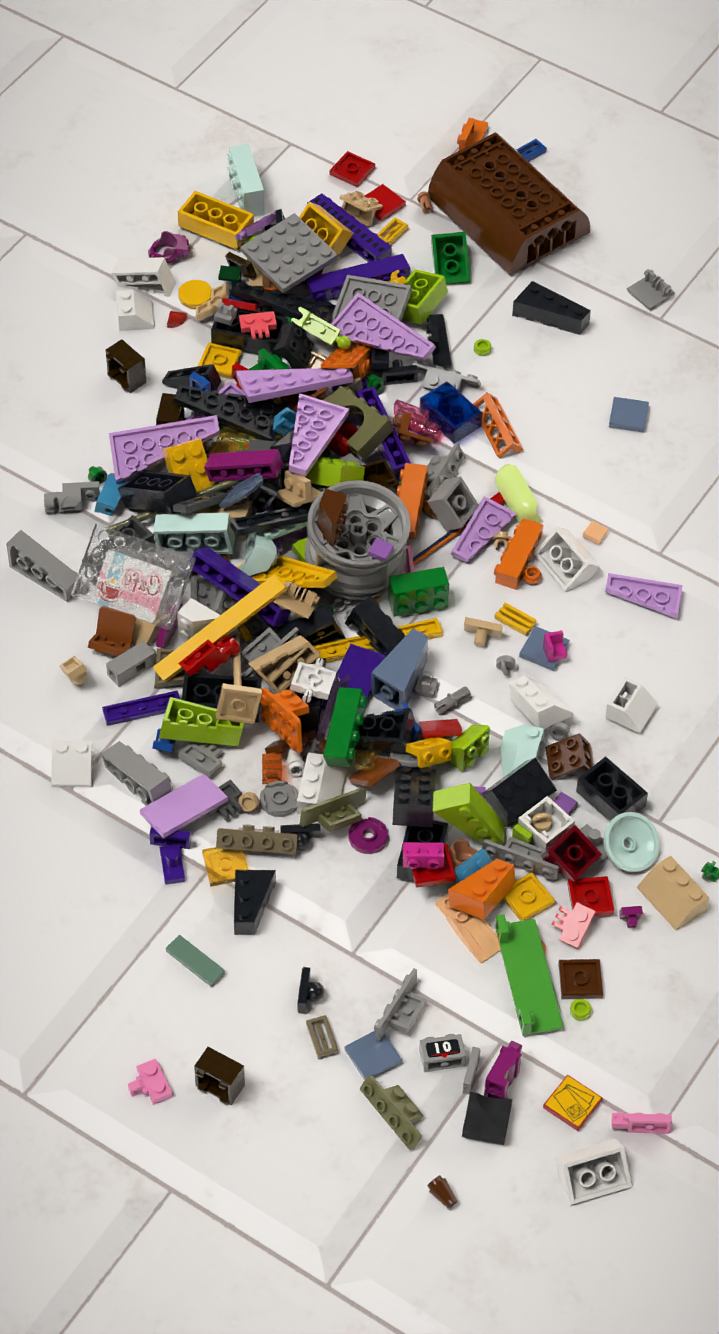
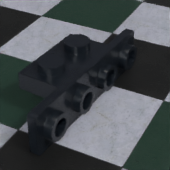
(437, 335)

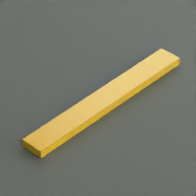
(222, 625)
(336, 650)

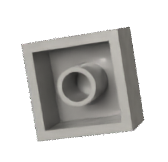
(453, 503)

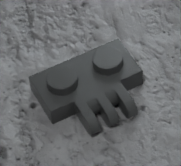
(233, 795)

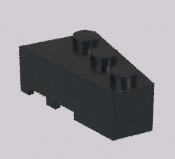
(318, 628)

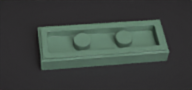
(195, 960)

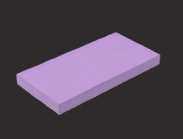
(183, 805)

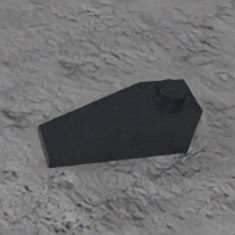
(181, 376)

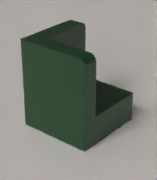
(230, 273)

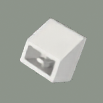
(631, 705)

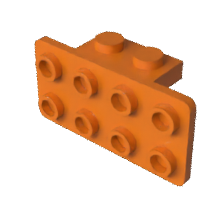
(353, 357)
(281, 714)

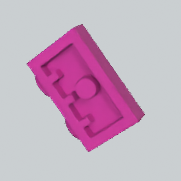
(423, 855)

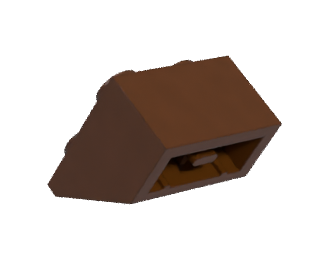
(332, 515)

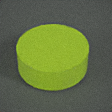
(482, 347)
(580, 1009)

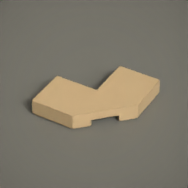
(210, 307)

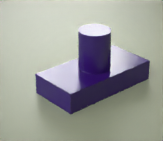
(179, 837)
(172, 864)

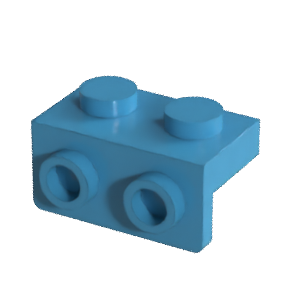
(472, 865)

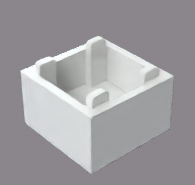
(560, 823)

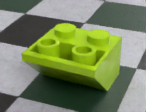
(470, 746)

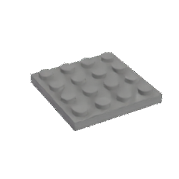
(289, 253)
(387, 295)

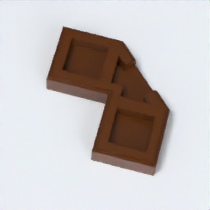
(281, 746)

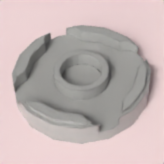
(279, 798)

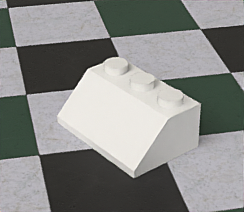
(566, 559)
(538, 702)
(319, 782)
(594, 1171)

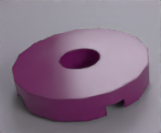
(372, 844)

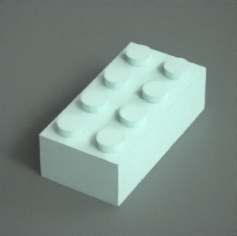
(245, 179)
(195, 532)

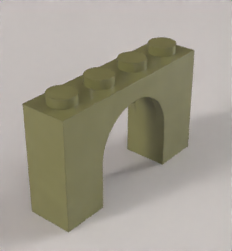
(374, 428)

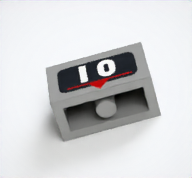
(442, 1052)

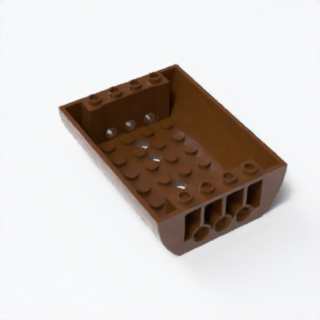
(492, 212)

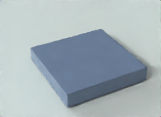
(628, 414)
(534, 651)
(373, 1056)

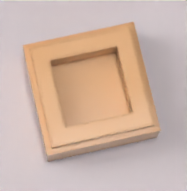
(595, 532)

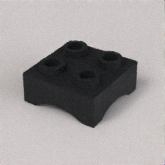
(294, 346)
(487, 1118)

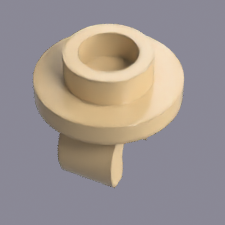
(501, 537)

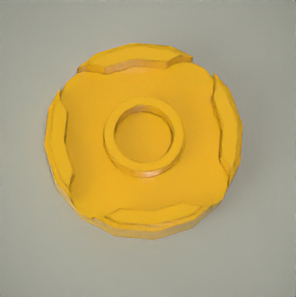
(194, 293)

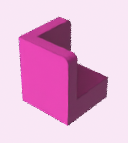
(554, 646)

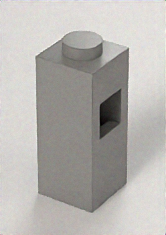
(131, 663)

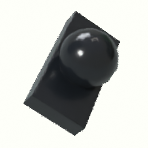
(379, 360)
(304, 833)
(308, 990)

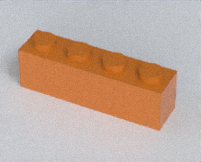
(412, 493)
(519, 553)

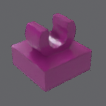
(631, 914)

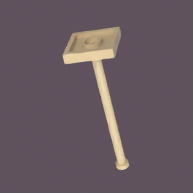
(237, 701)

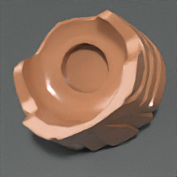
(460, 852)

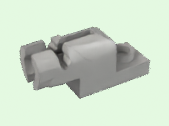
(71, 496)

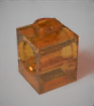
(271, 767)

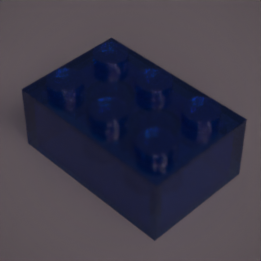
(451, 411)

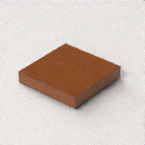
(369, 778)

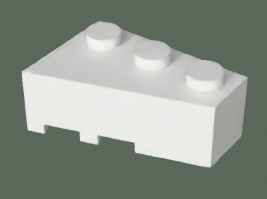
(145, 274)

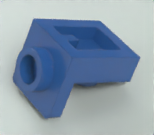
(163, 744)

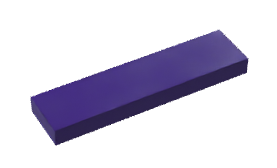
(137, 708)

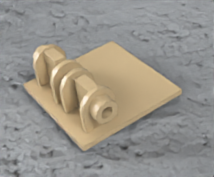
(293, 601)

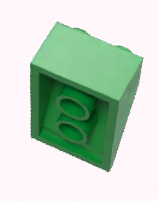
(451, 257)

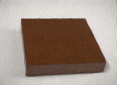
(580, 979)

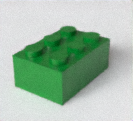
(418, 591)

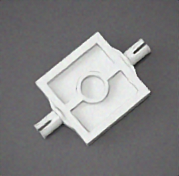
(313, 680)

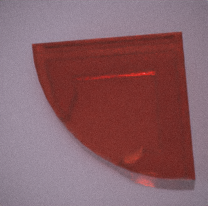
(176, 319)

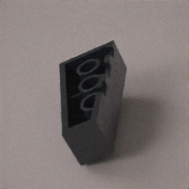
(551, 308)

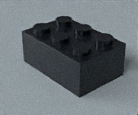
(611, 790)
(519, 791)
(416, 834)

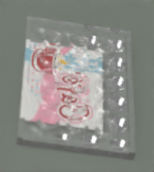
(133, 576)

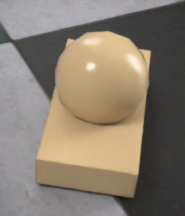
(74, 670)

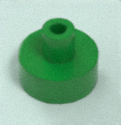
(97, 474)

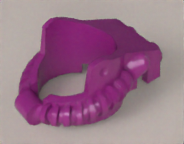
(169, 239)

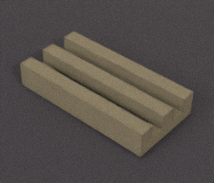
(326, 1052)

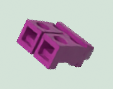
(503, 1071)

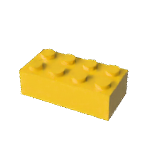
(214, 219)

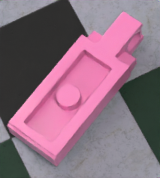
(642, 1122)

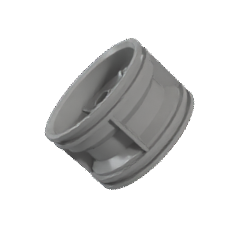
(369, 510)

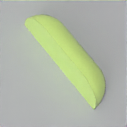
(517, 493)

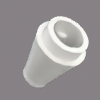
(295, 763)

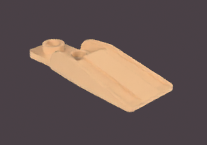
(471, 930)

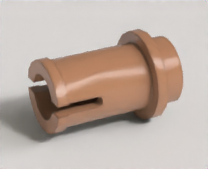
(424, 199)

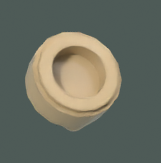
(249, 802)
(541, 822)

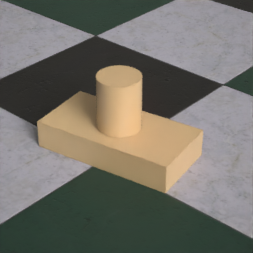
(482, 630)

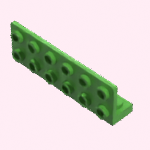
(528, 976)

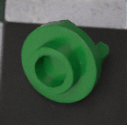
(375, 381)
(710, 871)

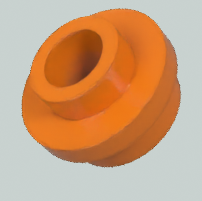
(532, 575)

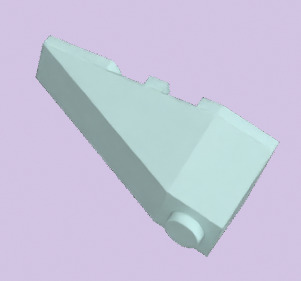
(258, 554)
(519, 746)

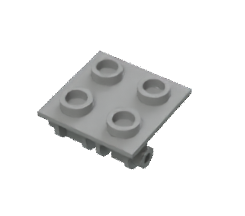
(651, 289)

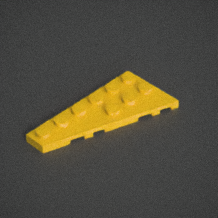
(297, 572)

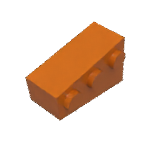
(483, 889)

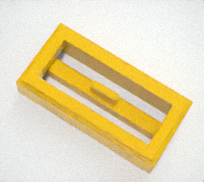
(395, 232)
(517, 617)

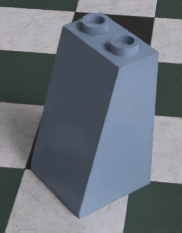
(399, 672)

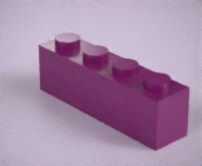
(243, 465)

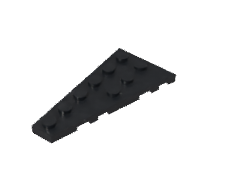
(283, 303)
(233, 410)

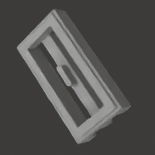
(471, 1070)

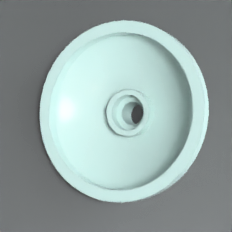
(641, 842)

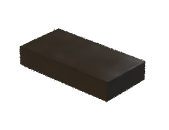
(246, 266)

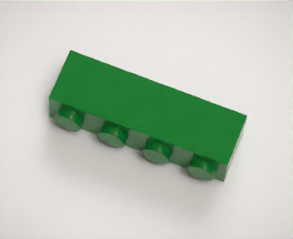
(345, 727)

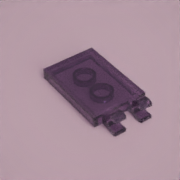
(327, 716)

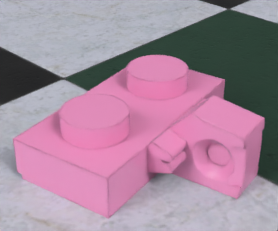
(150, 1082)

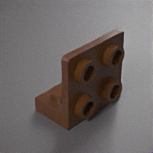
(569, 756)

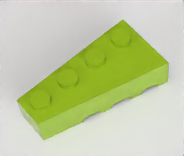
(198, 724)

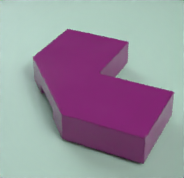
(164, 635)

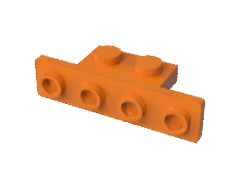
(471, 132)

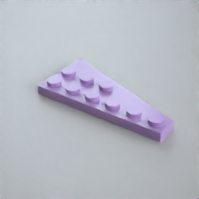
(374, 327)
(270, 384)
(313, 430)
(142, 447)

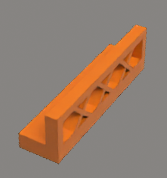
(502, 423)

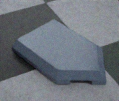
(242, 490)

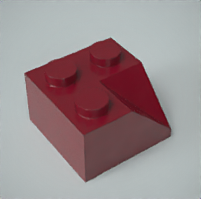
(572, 853)

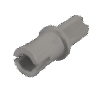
(452, 699)

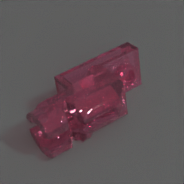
(419, 420)

